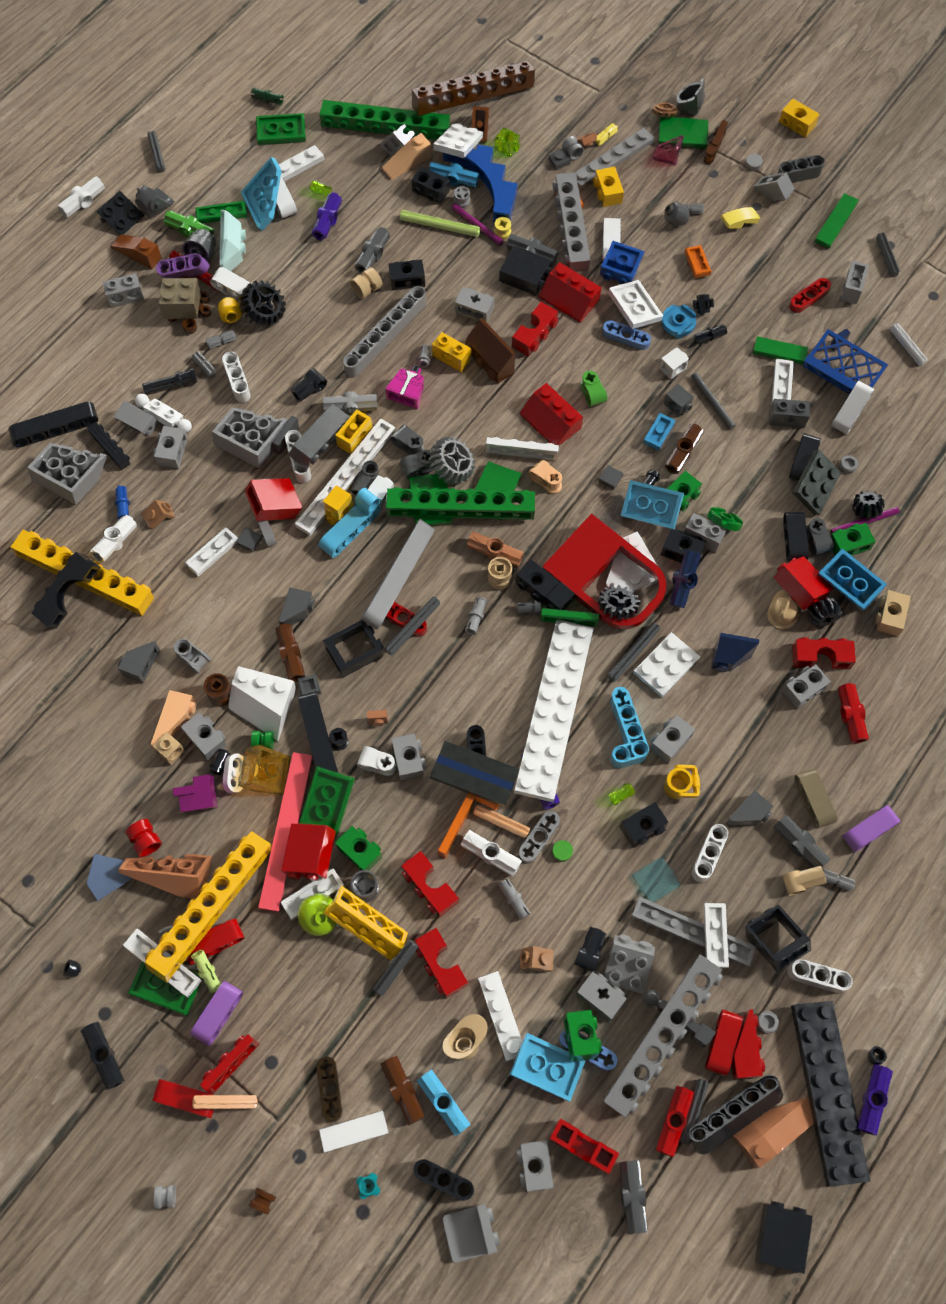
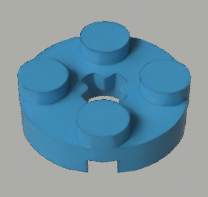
(675, 328)

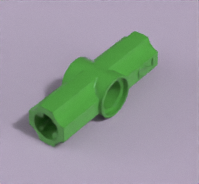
(183, 224)

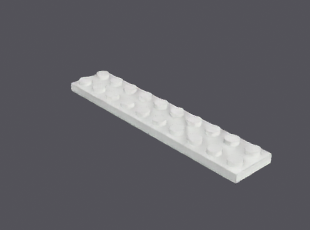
(554, 711)

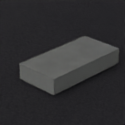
(279, 442)

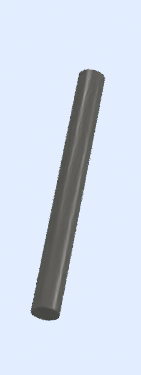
(722, 413)

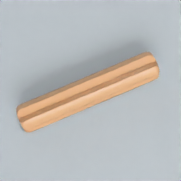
(501, 821)
(224, 1102)

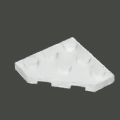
(628, 573)

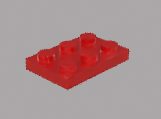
(229, 1063)

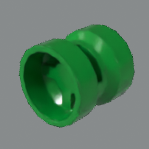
(264, 739)

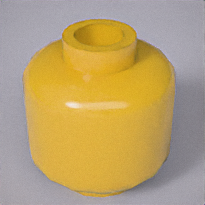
(229, 310)

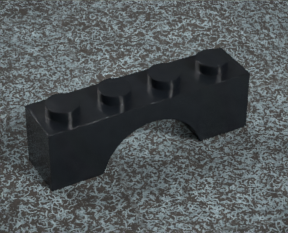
(51, 607)

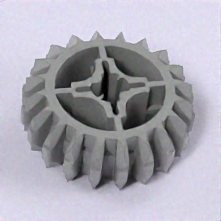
(455, 456)

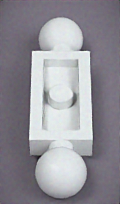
(162, 412)

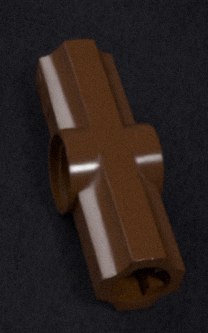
(680, 455)
(290, 652)
(402, 1090)

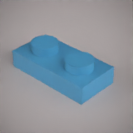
(659, 431)

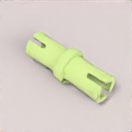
(206, 970)

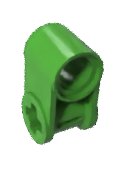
(593, 389)

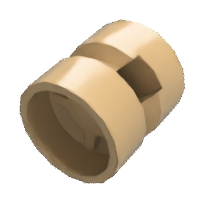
(366, 283)
(499, 573)

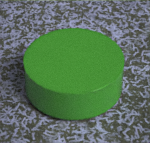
(562, 850)

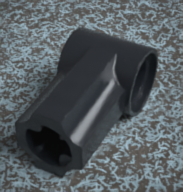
(312, 382)
(589, 952)

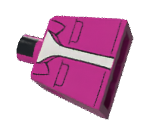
(406, 387)

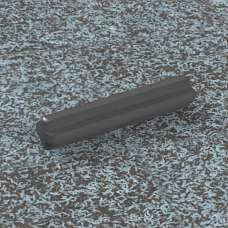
(155, 148)
(888, 254)
(395, 967)
(694, 1110)

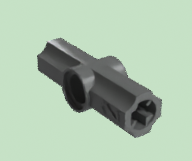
(532, 245)
(372, 250)
(801, 842)
(633, 1197)

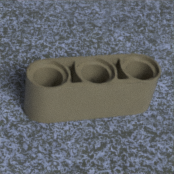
(815, 798)

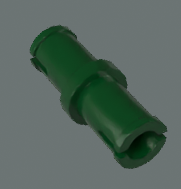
(267, 96)

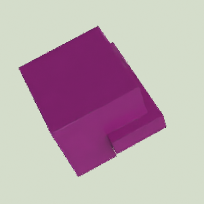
(197, 796)

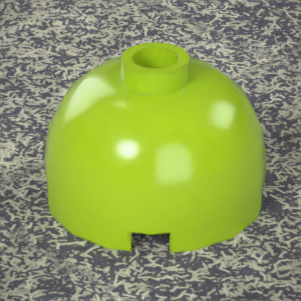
(312, 915)

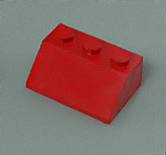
(570, 292)
(551, 415)

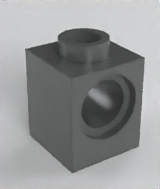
(678, 400)

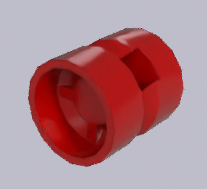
(142, 835)

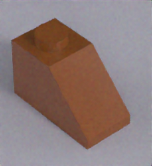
(480, 120)

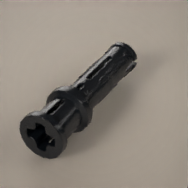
(178, 378)

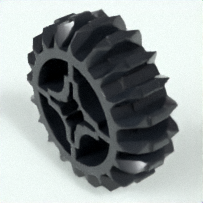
(260, 294)

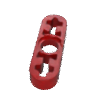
(807, 302)
(401, 610)

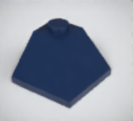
(732, 651)

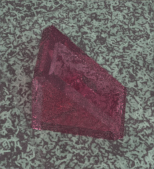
(669, 151)

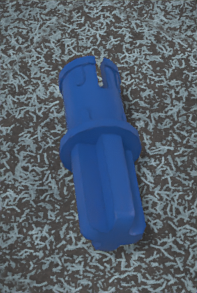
(121, 501)

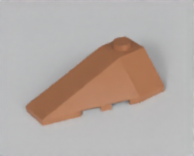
(177, 876)
(774, 1131)

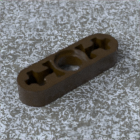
(337, 1105)

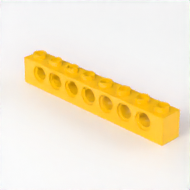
(137, 603)
(166, 967)

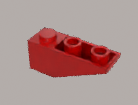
(746, 1058)

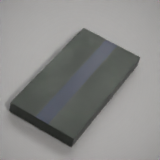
(474, 773)

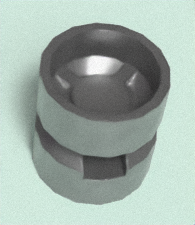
(365, 885)

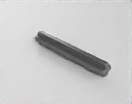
(412, 626)
(633, 652)

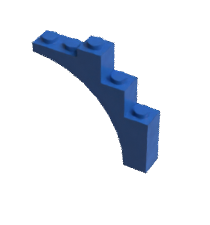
(492, 175)

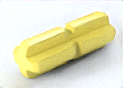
(607, 133)

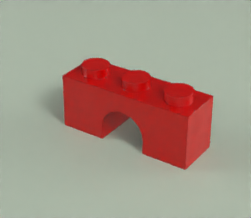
(528, 340)
(839, 651)
(439, 899)
(448, 980)
(583, 1146)

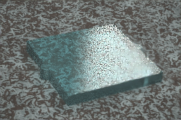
(656, 880)

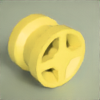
(499, 230)

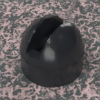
(72, 969)
(881, 1057)

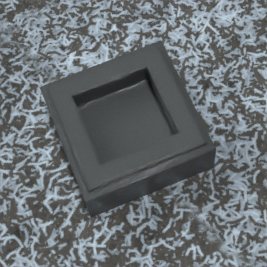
(610, 477)
(249, 539)
(309, 684)

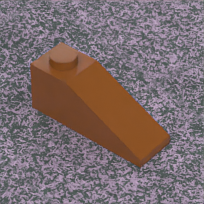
(138, 249)

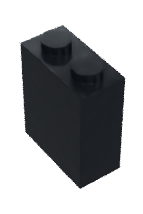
(525, 270)
(784, 1237)

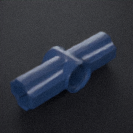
(685, 578)

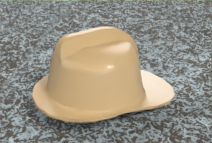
(783, 611)
(465, 1038)

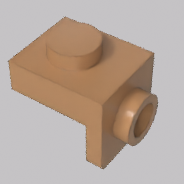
(157, 512)
(537, 958)

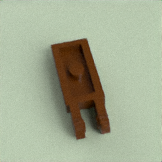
(715, 143)

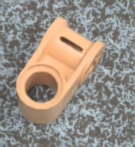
(546, 477)

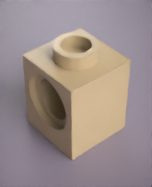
(169, 748)

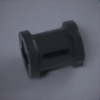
(337, 733)

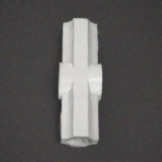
(81, 197)
(113, 539)
(479, 846)

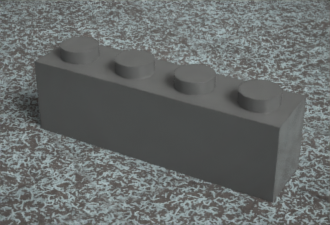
(318, 437)

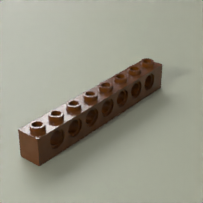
(472, 88)

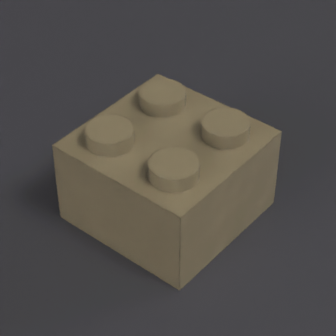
(179, 298)

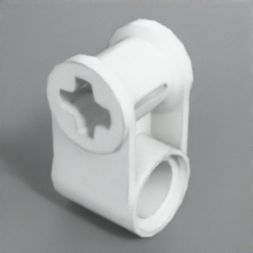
(373, 761)

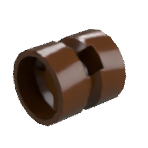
(217, 689)

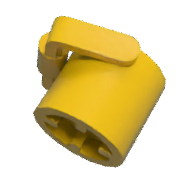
(680, 781)

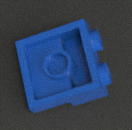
(621, 263)

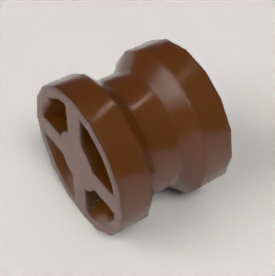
(262, 1200)

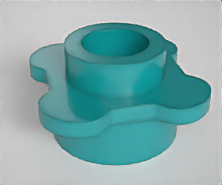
(363, 1181)

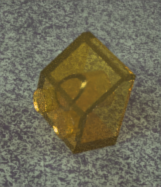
(264, 770)

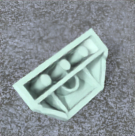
(231, 241)

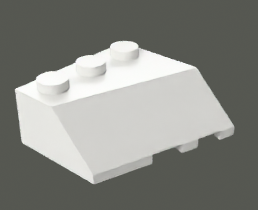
(261, 699)

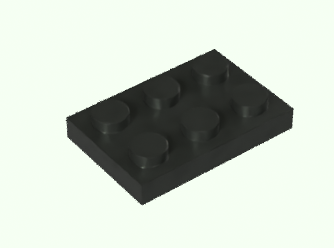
(816, 482)

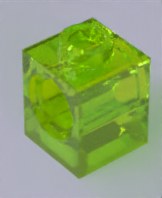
(507, 142)

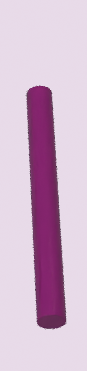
(475, 222)
(887, 513)

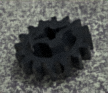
(618, 602)

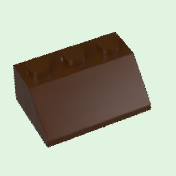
(491, 351)

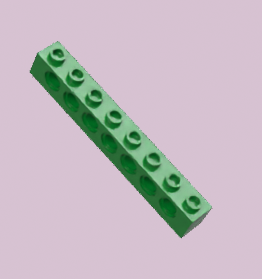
(382, 119)
(452, 509)

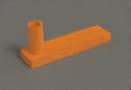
(459, 821)

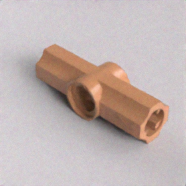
(484, 545)

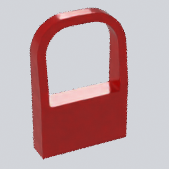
(588, 555)

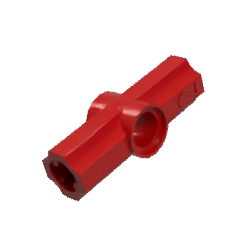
(853, 713)
(671, 1135)

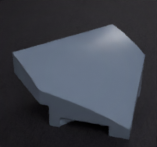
(105, 876)

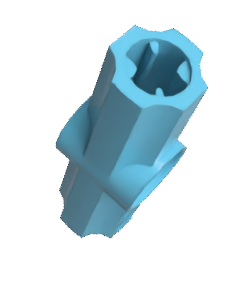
(452, 1115)

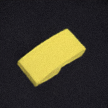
(738, 217)

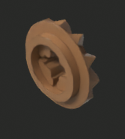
(665, 110)

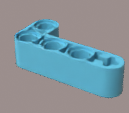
(352, 524)
(626, 725)

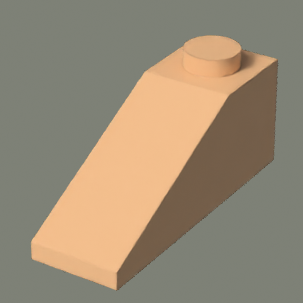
(409, 156)
(174, 714)

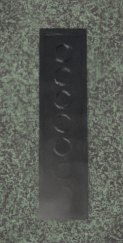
(830, 1094)

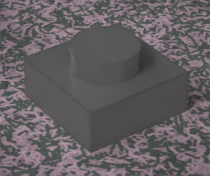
(559, 159)

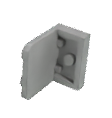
(629, 963)
(470, 1233)

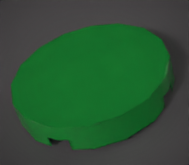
(725, 520)

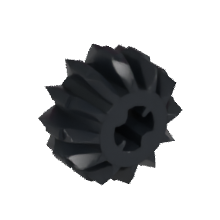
(868, 504)
(824, 612)

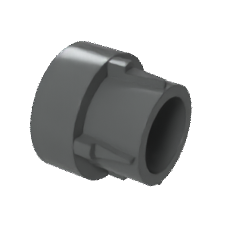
(200, 243)

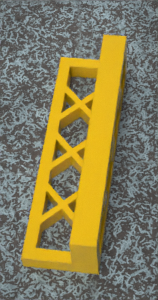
(365, 926)

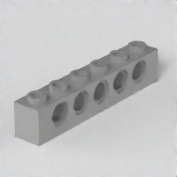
(568, 196)

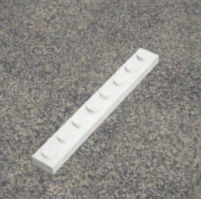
(346, 474)

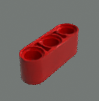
(219, 939)
(724, 1042)
(179, 1097)

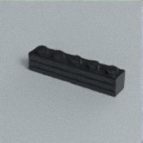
(109, 445)

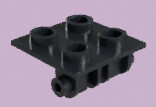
(120, 213)

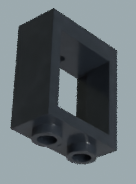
(347, 668)
(788, 954)

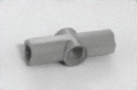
(351, 401)

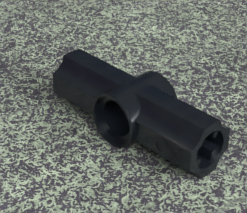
(108, 1068)

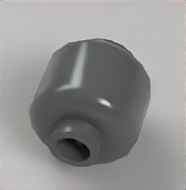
(676, 214)

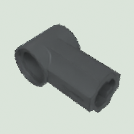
(365, 479)

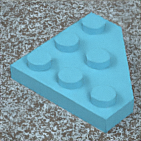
(262, 193)

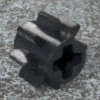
(703, 303)

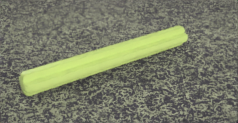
(439, 223)

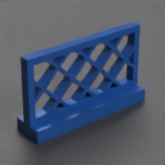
(832, 375)

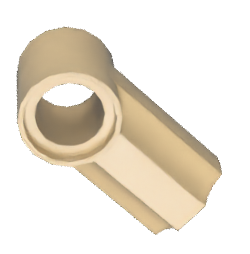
(798, 881)

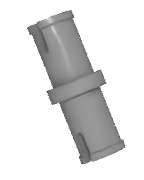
(476, 615)
(514, 899)

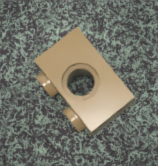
(898, 604)

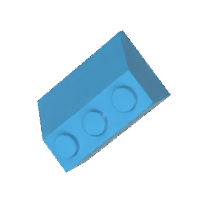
(852, 579)

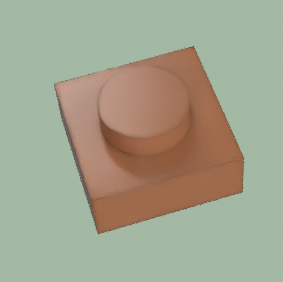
(587, 139)
(377, 718)

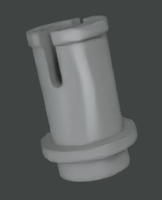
(424, 358)

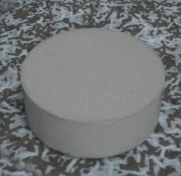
(754, 162)
(848, 464)
(767, 1022)

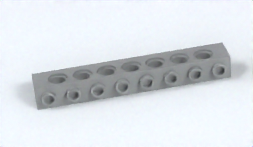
(615, 1096)

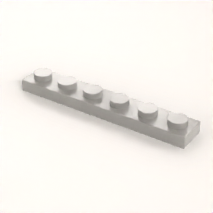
(614, 156)
(688, 929)

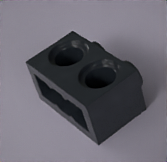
(430, 185)

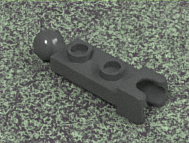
(701, 1033)

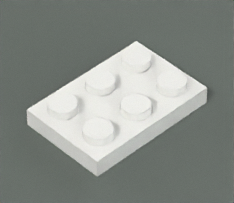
(458, 140)
(635, 304)
(666, 664)

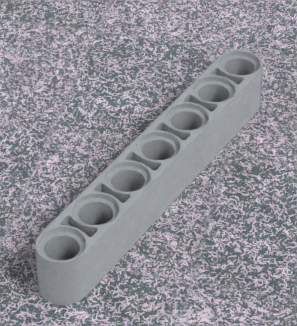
(377, 338)
(397, 574)

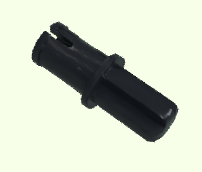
(710, 333)

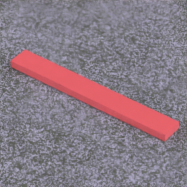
(289, 813)

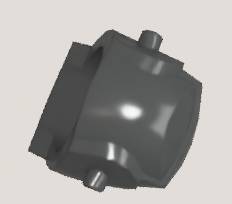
(691, 98)
(152, 201)

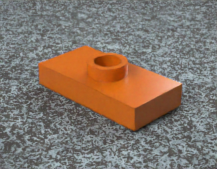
(697, 261)

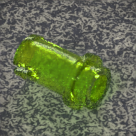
(320, 188)
(622, 793)

